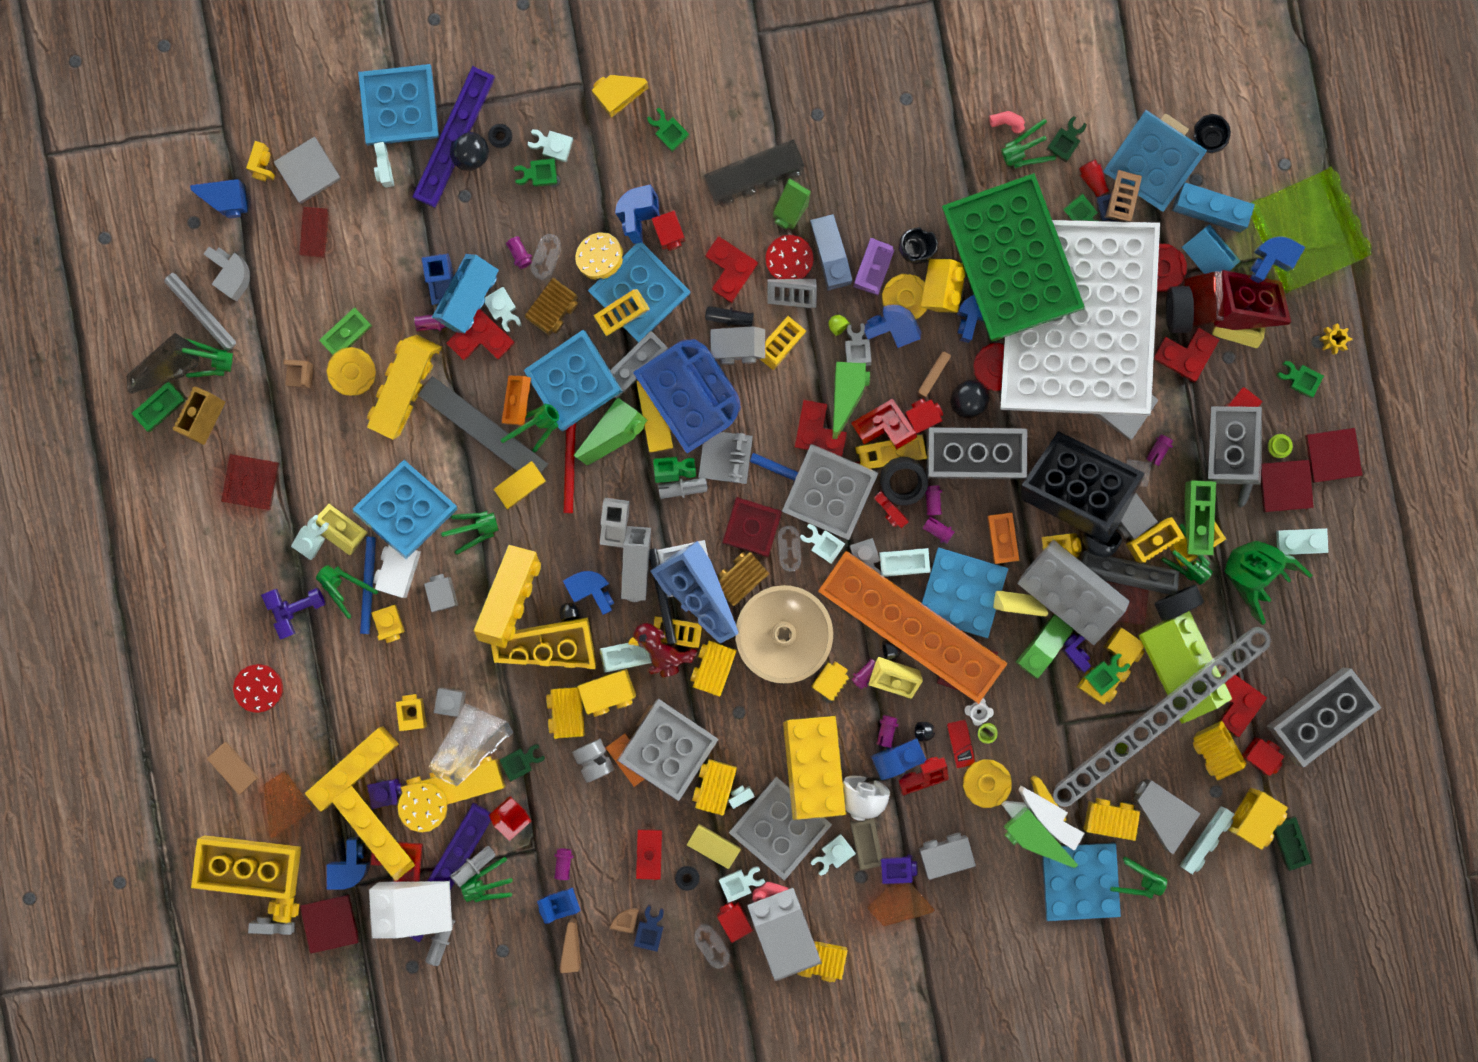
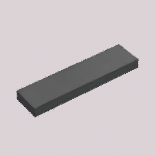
(1133, 573)

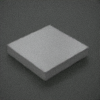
(307, 170)

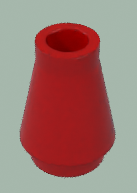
(1094, 177)

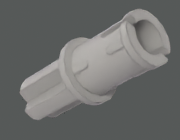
(682, 488)
(472, 866)
(438, 946)

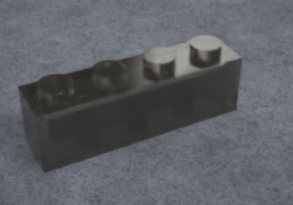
(754, 173)

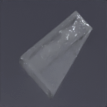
(467, 743)

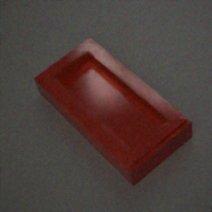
(314, 232)

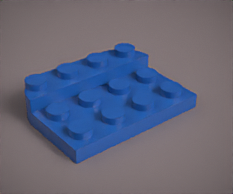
(690, 392)

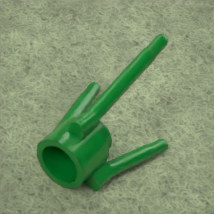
(1014, 153)
(220, 360)
(544, 417)
(486, 524)
(1195, 570)
(331, 580)
(1151, 881)
(475, 889)

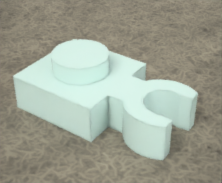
(555, 145)
(383, 171)
(501, 307)
(309, 539)
(825, 545)
(836, 852)
(737, 885)

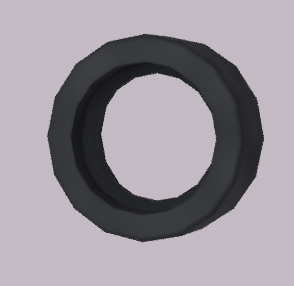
(1179, 309)
(909, 497)
(1182, 602)

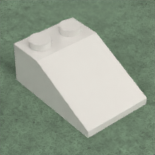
(410, 908)

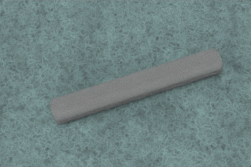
(200, 311)

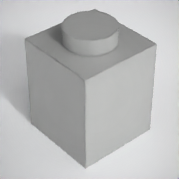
(440, 593)
(449, 701)

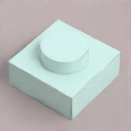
(740, 796)

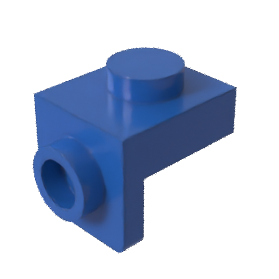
(558, 905)

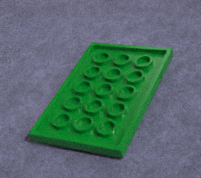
(1013, 257)

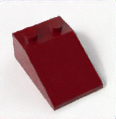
(1252, 303)

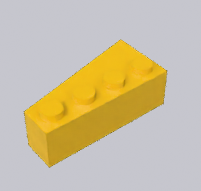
(402, 385)
(550, 644)

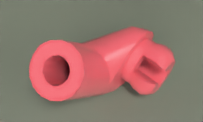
(1009, 118)
(767, 890)

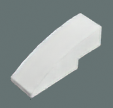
(1051, 818)

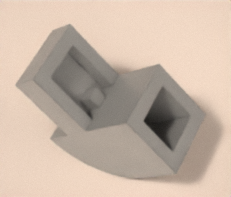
(235, 273)
(614, 522)

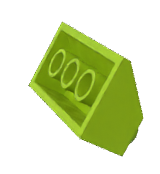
(1177, 654)

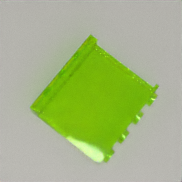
(1319, 219)

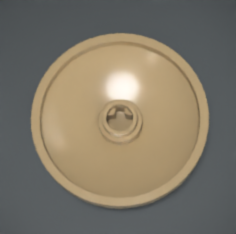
(784, 634)

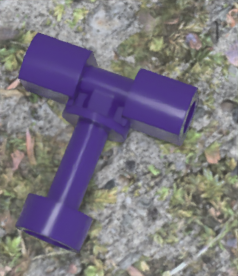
(284, 611)

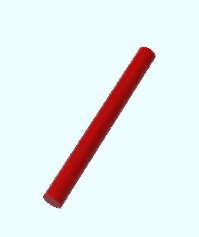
(569, 469)

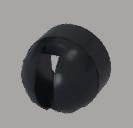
(569, 612)
(890, 651)
(924, 731)

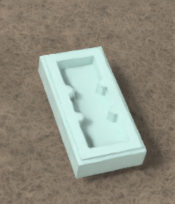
(904, 562)
(623, 657)

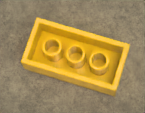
(814, 768)
(246, 867)

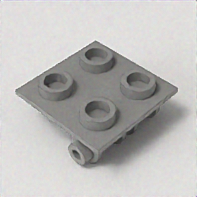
(726, 457)

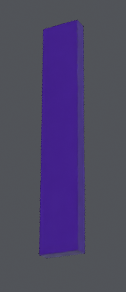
(459, 122)
(460, 847)

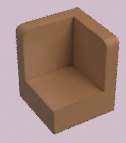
(298, 373)

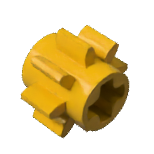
(1339, 334)
(283, 909)

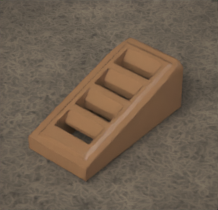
(1120, 216)
(571, 952)

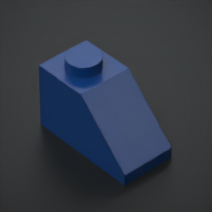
(224, 196)

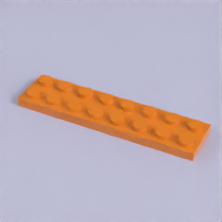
(912, 627)

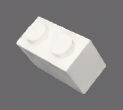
(396, 572)

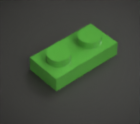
(346, 331)

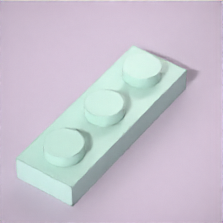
(1207, 841)

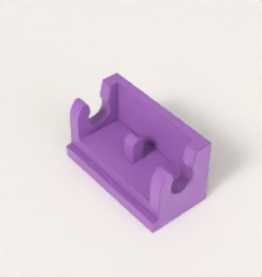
(874, 266)

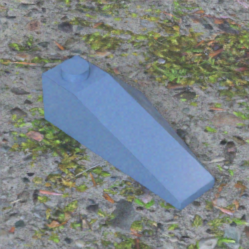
(695, 584)

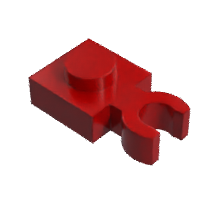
(894, 515)

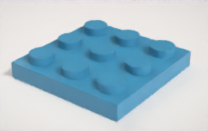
(398, 104)
(1159, 156)
(654, 282)
(573, 379)
(404, 509)
(964, 591)
(1085, 889)

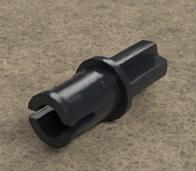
(729, 316)

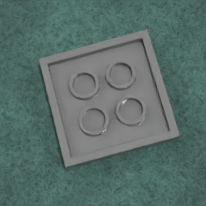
(830, 491)
(667, 749)
(773, 834)

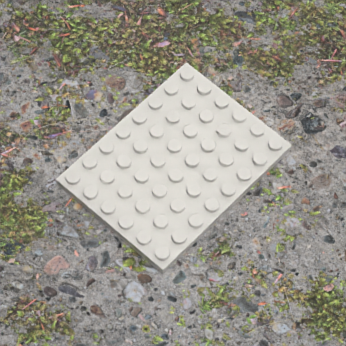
(1101, 354)

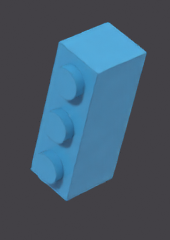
(1213, 207)
(465, 293)

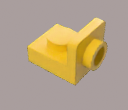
(259, 158)
(1067, 541)
(388, 623)

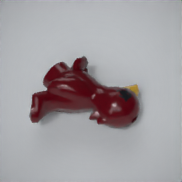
(663, 657)

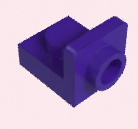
(1077, 657)
(384, 793)
(899, 869)

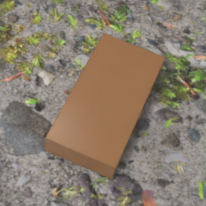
(933, 375)
(232, 768)

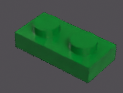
(158, 406)

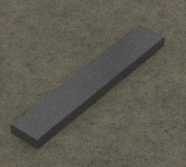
(478, 425)

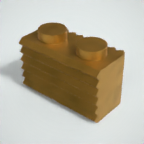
(552, 307)
(199, 415)
(742, 577)

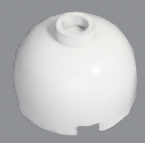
(864, 799)

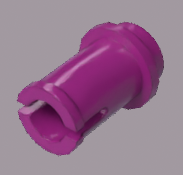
(520, 255)
(427, 323)
(1160, 448)
(933, 500)
(938, 530)
(863, 677)
(887, 731)
(563, 862)

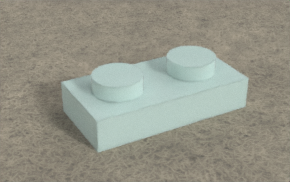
(1302, 541)

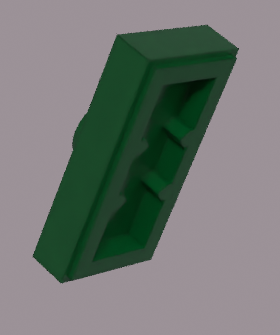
(1292, 844)

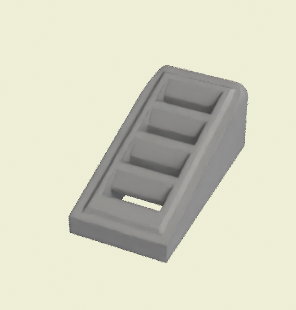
(801, 284)

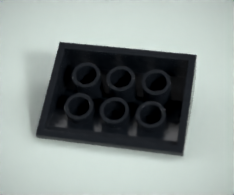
(1081, 486)

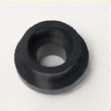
(496, 129)
(687, 885)

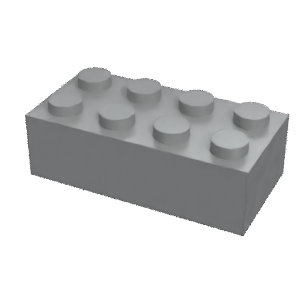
(976, 453)
(1073, 592)
(1323, 717)

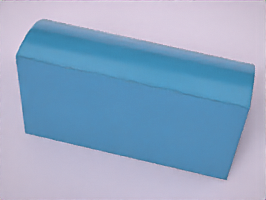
(1210, 252)

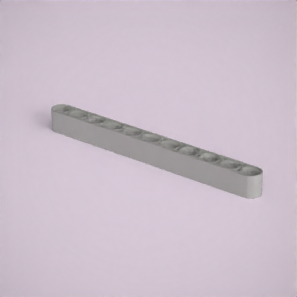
(1154, 729)

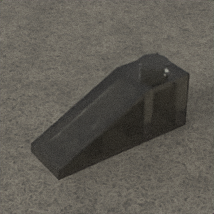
(163, 365)

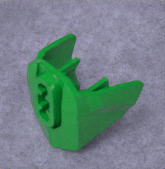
(1254, 567)

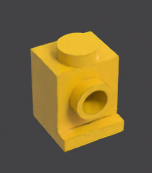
(405, 720)

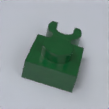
(1065, 141)
(518, 763)

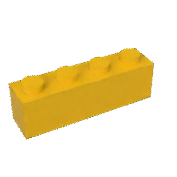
(507, 596)
(352, 768)
(482, 780)
(373, 833)

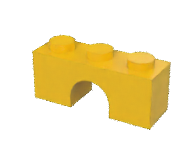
(1131, 651)

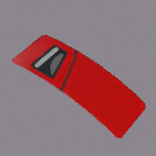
(961, 743)

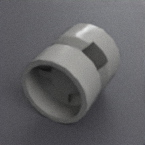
(593, 760)

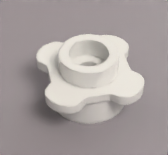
(979, 718)

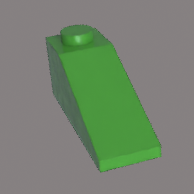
(791, 205)
(848, 390)
(614, 430)
(1200, 516)
(1044, 646)
(1033, 836)

